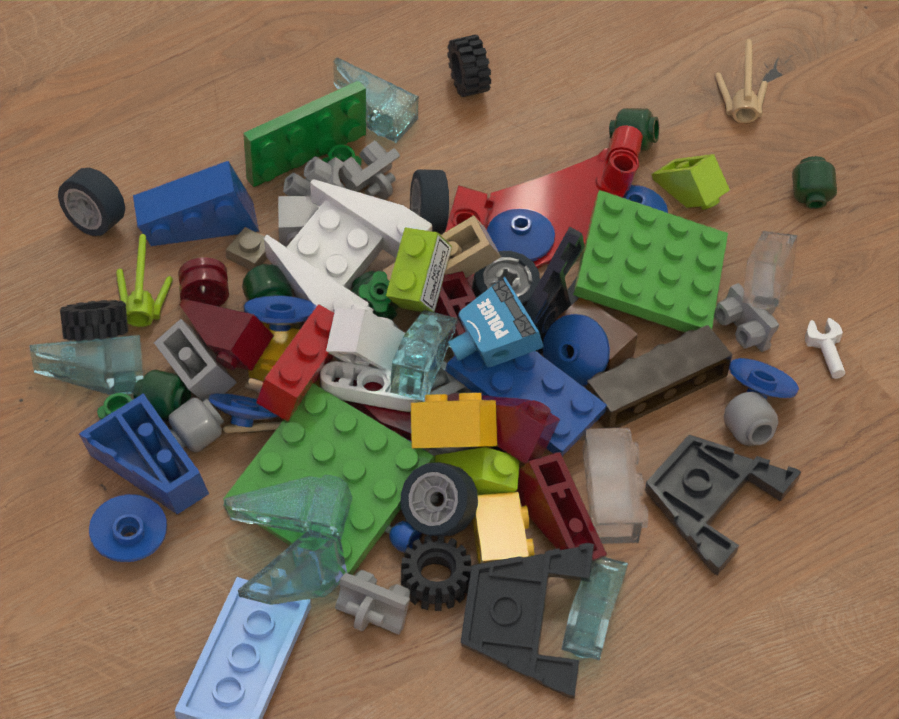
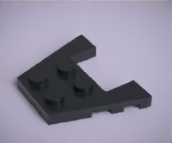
(551, 294)
(700, 482)
(508, 610)

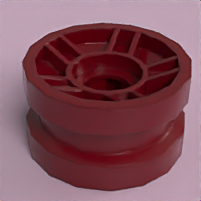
(204, 281)

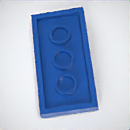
(538, 380)

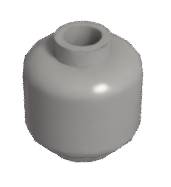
(751, 419)
(195, 424)

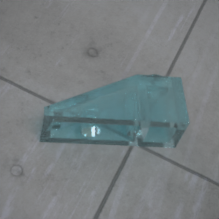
(388, 107)
(421, 354)
(98, 365)
(295, 505)
(301, 572)
(594, 609)

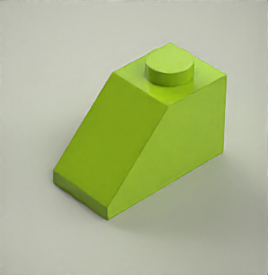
(693, 181)
(489, 469)

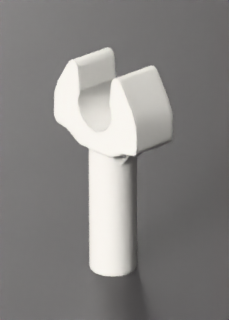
(827, 345)

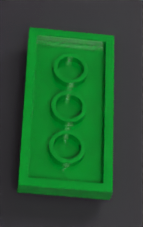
(305, 133)

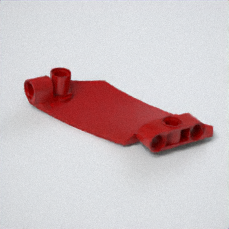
(562, 196)

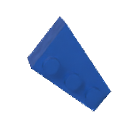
(196, 207)
(146, 454)

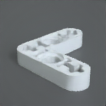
(363, 374)

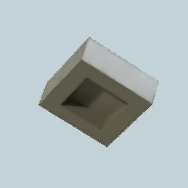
(247, 249)

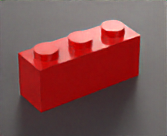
(298, 366)

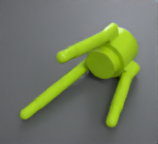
(140, 304)

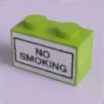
(419, 270)

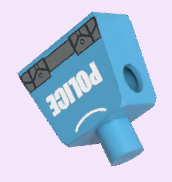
(496, 327)

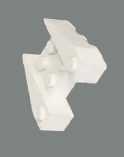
(340, 243)

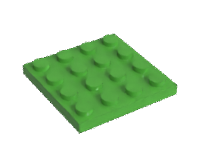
(651, 264)
(341, 442)

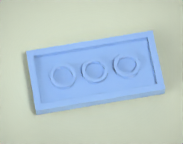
(242, 658)

